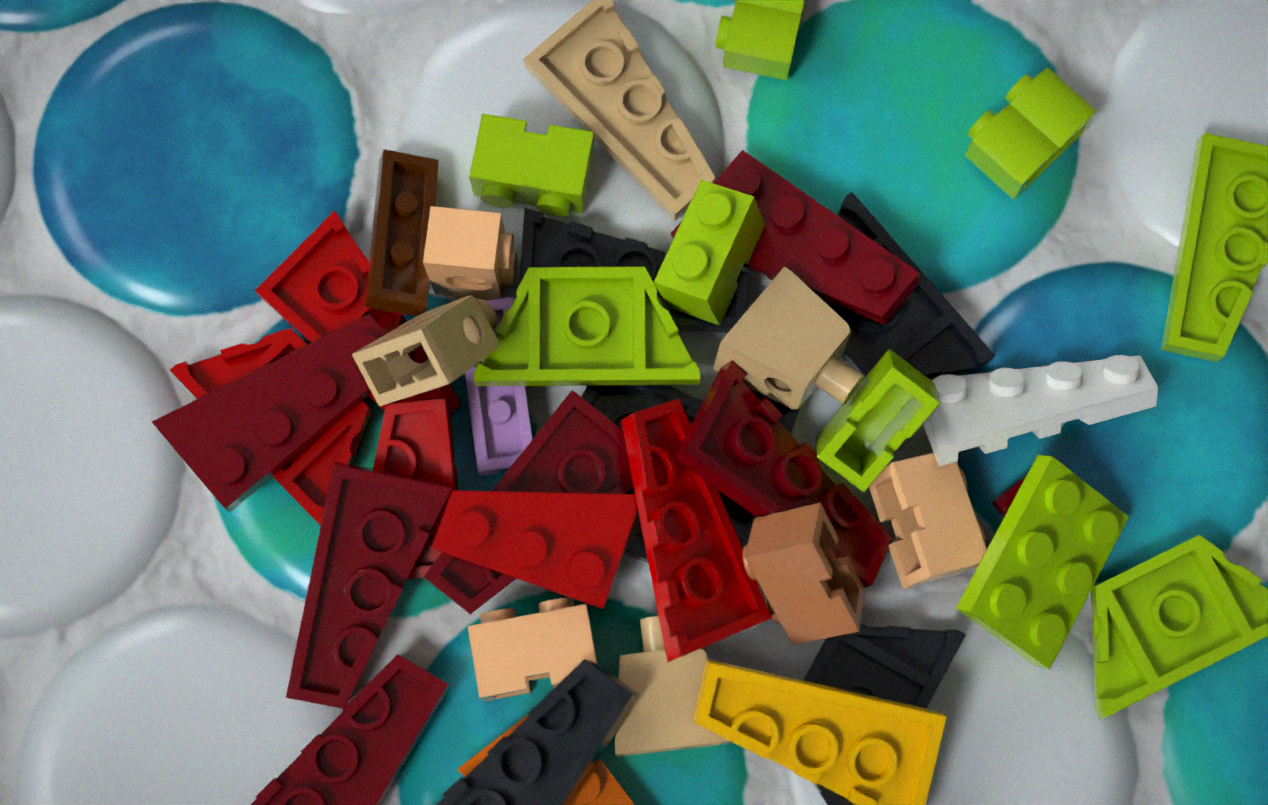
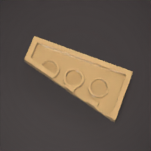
(609, 90)

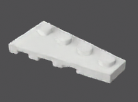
(1039, 400)

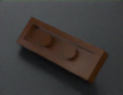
(399, 233)

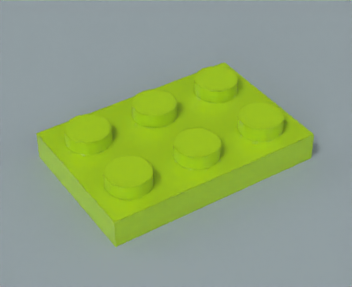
(1042, 562)

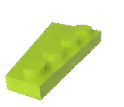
(1219, 246)

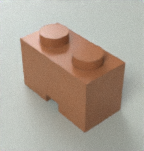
(801, 576)

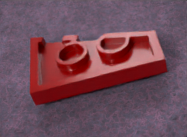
(419, 444)
(541, 538)

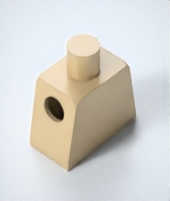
(453, 338)
(791, 345)
(667, 698)

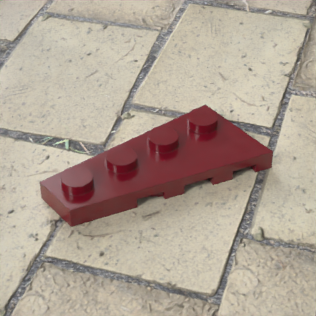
(270, 416)

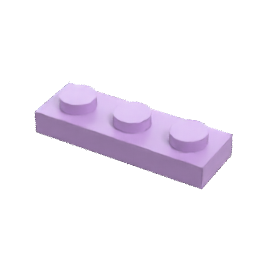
(498, 416)

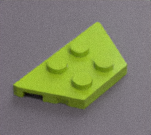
(587, 332)
(1171, 621)

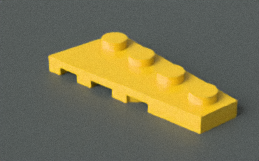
(828, 735)

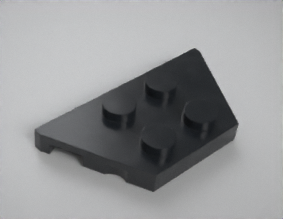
(921, 331)
(884, 664)

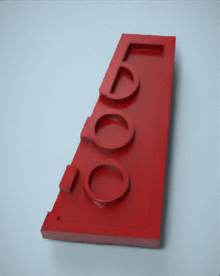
(326, 289)
(687, 539)

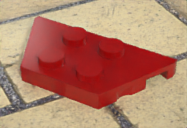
(310, 472)

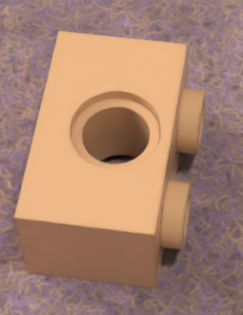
(469, 253)

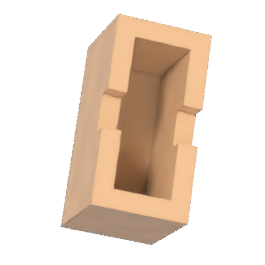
(930, 519)
(529, 647)

